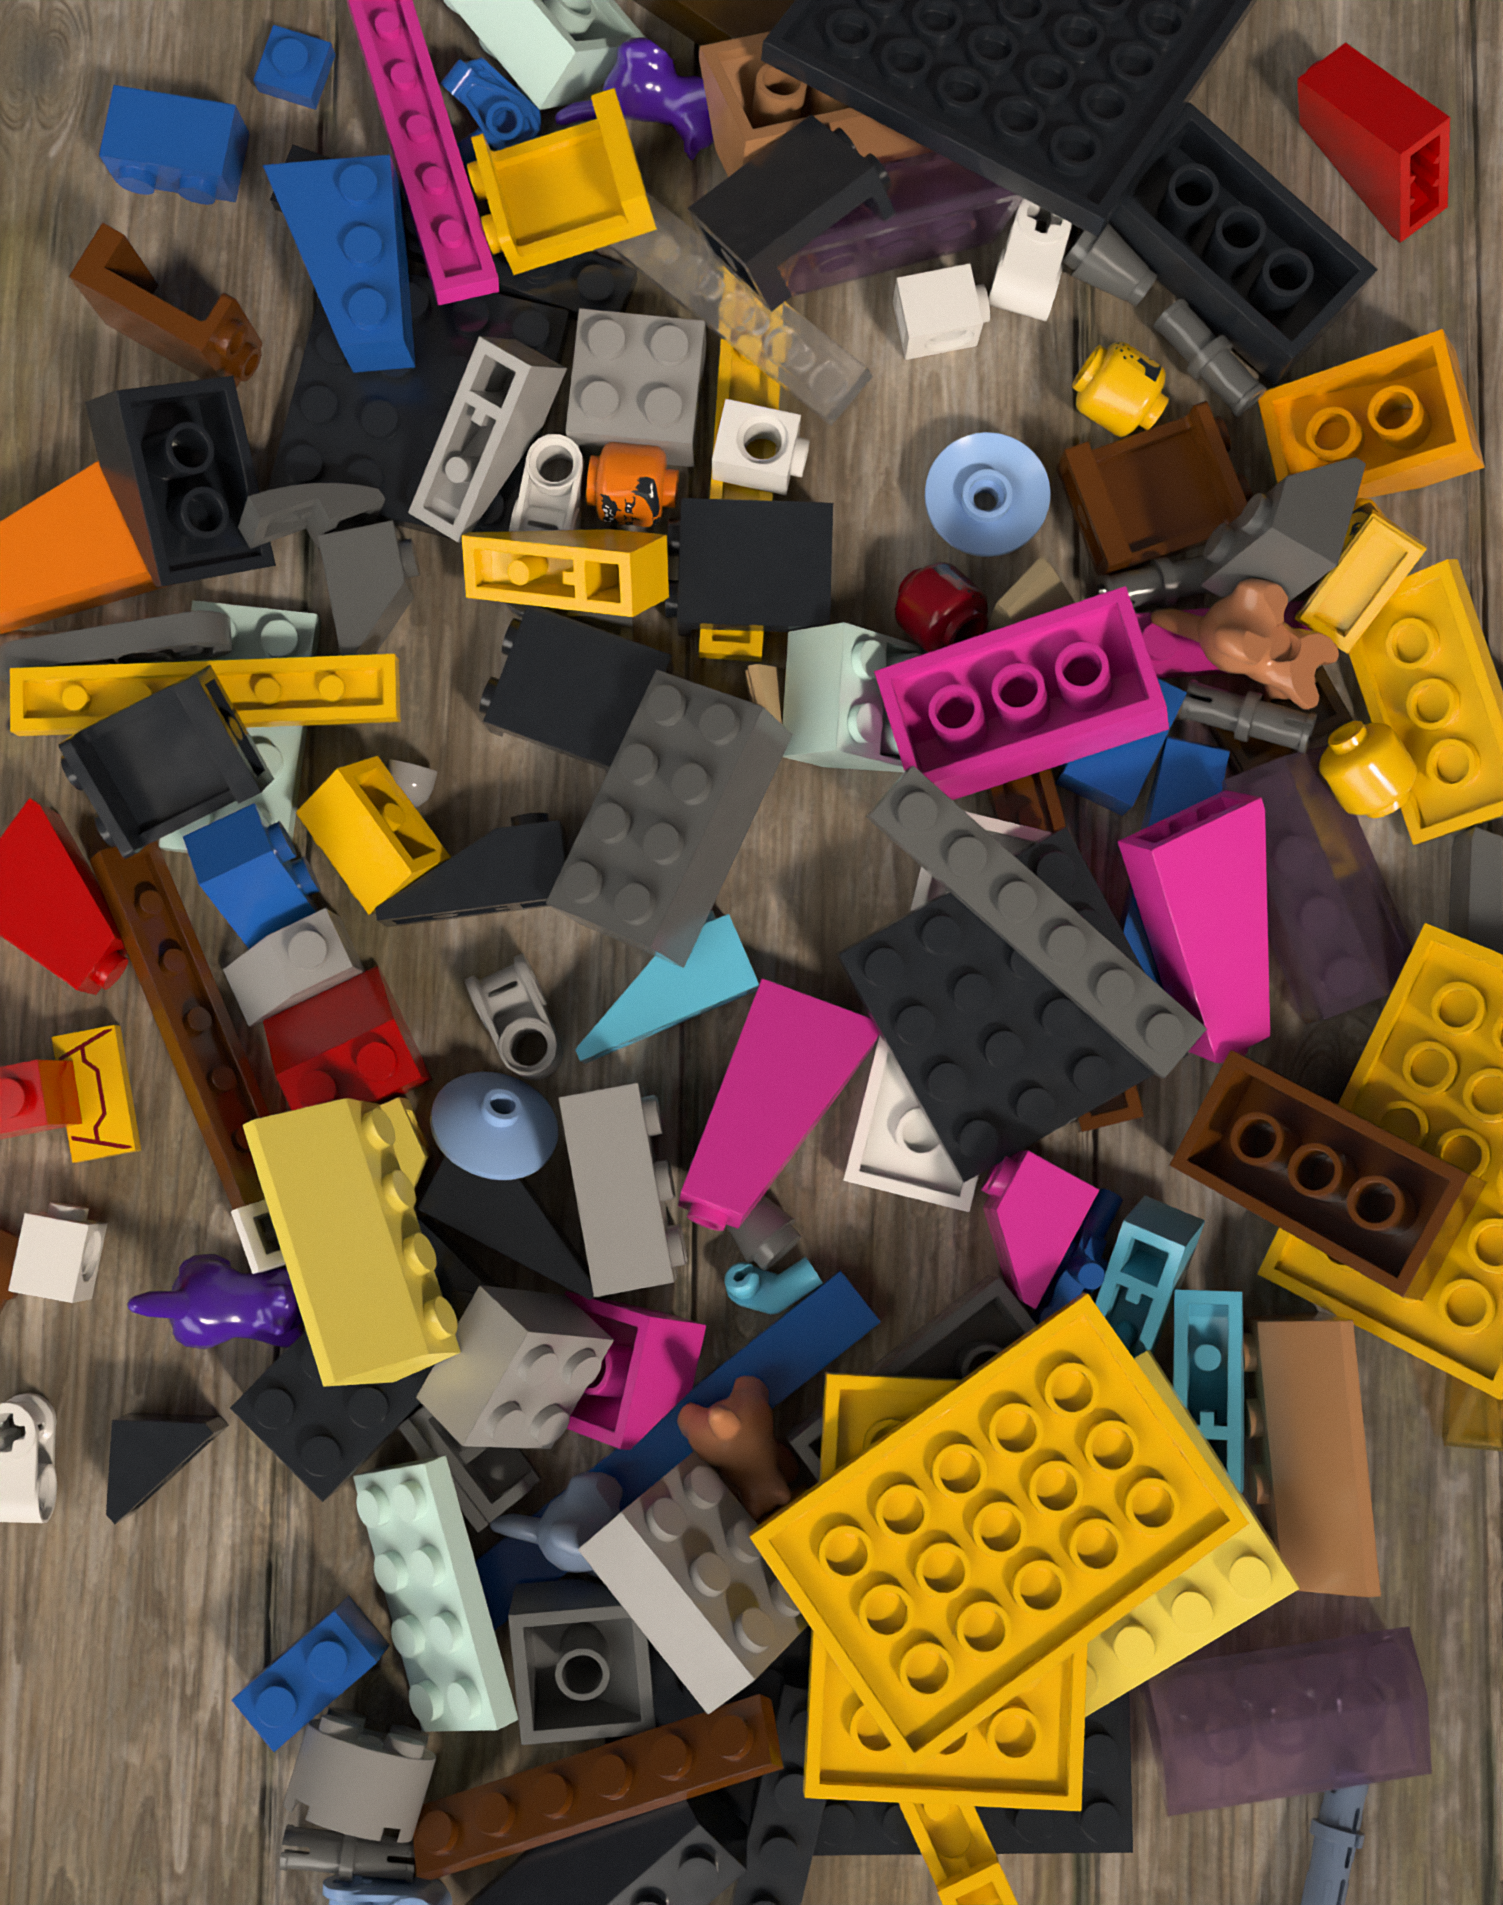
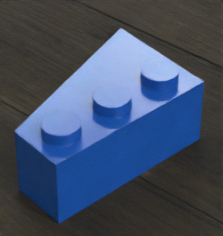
(355, 250)

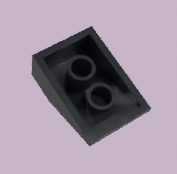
(180, 476)

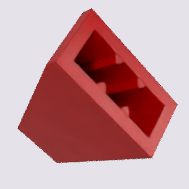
(1378, 138)
(55, 903)

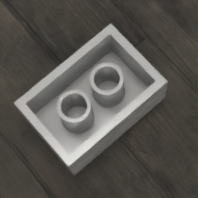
(622, 1188)
(697, 1582)

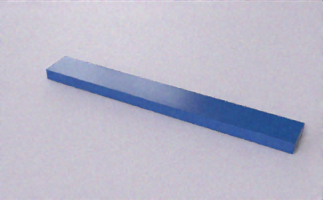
(779, 1356)

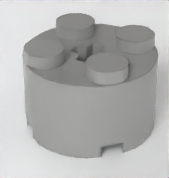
(361, 1777)

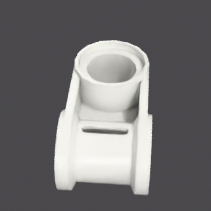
(1030, 263)
(549, 504)
(28, 1461)

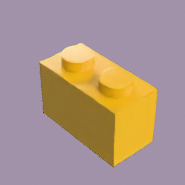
(371, 832)

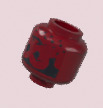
(940, 606)

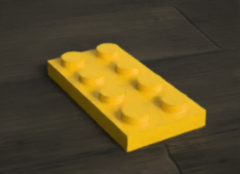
(1438, 689)

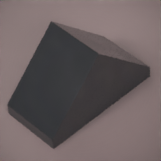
(150, 1452)

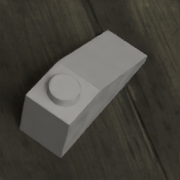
(485, 433)

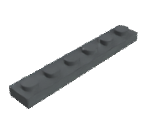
(1036, 922)

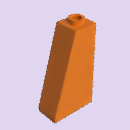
(67, 554)

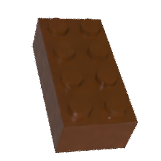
(1328, 1176)

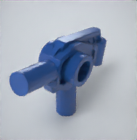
(496, 106)
(1083, 1262)

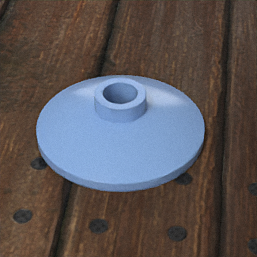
(993, 466)
(494, 1125)

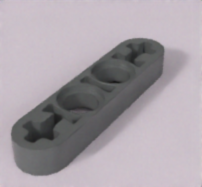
(148, 640)

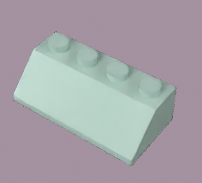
(550, 46)

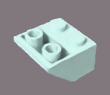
(836, 699)

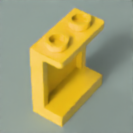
(562, 190)

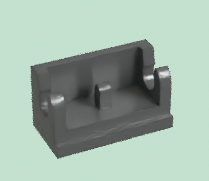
(484, 1477)

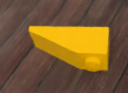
(568, 569)

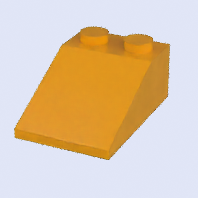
(1391, 409)

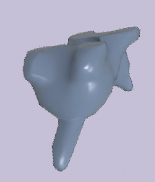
(568, 1521)

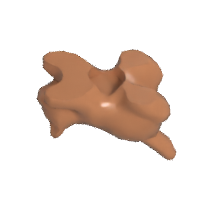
(1250, 638)
(741, 1445)

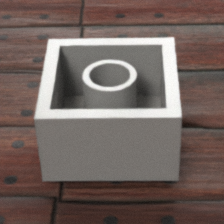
(637, 383)
(517, 1369)

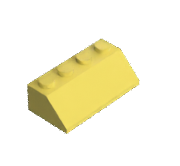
(352, 1242)

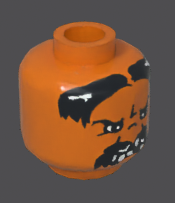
(631, 484)

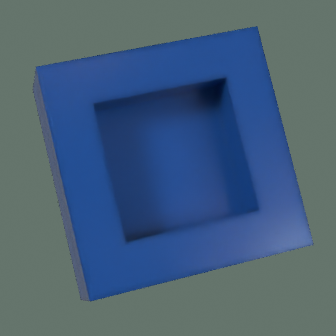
(294, 67)

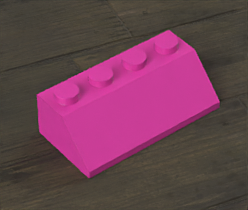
(1025, 696)

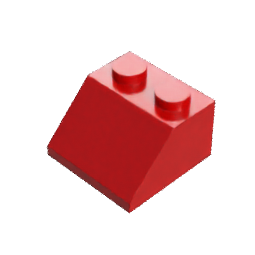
(345, 1046)

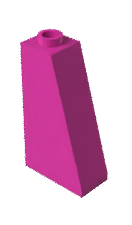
(1207, 917)
(775, 1091)

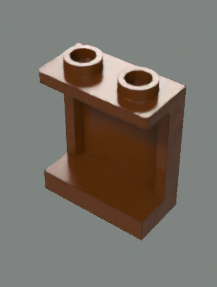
(122, 295)
(1153, 491)

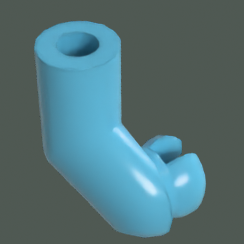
(770, 1291)

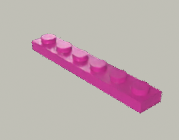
(424, 150)

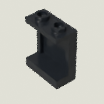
(786, 202)
(750, 565)
(569, 686)
(164, 762)

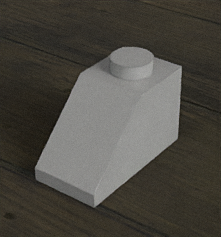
(293, 966)

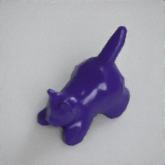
(652, 93)
(219, 1303)

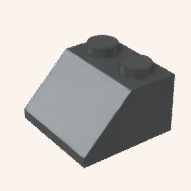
(1288, 533)
(578, 1664)

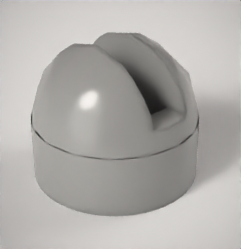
(413, 779)

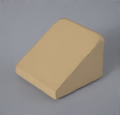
(767, 688)

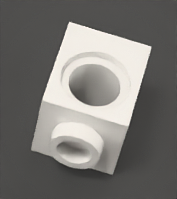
(940, 311)
(748, 422)
(58, 1254)

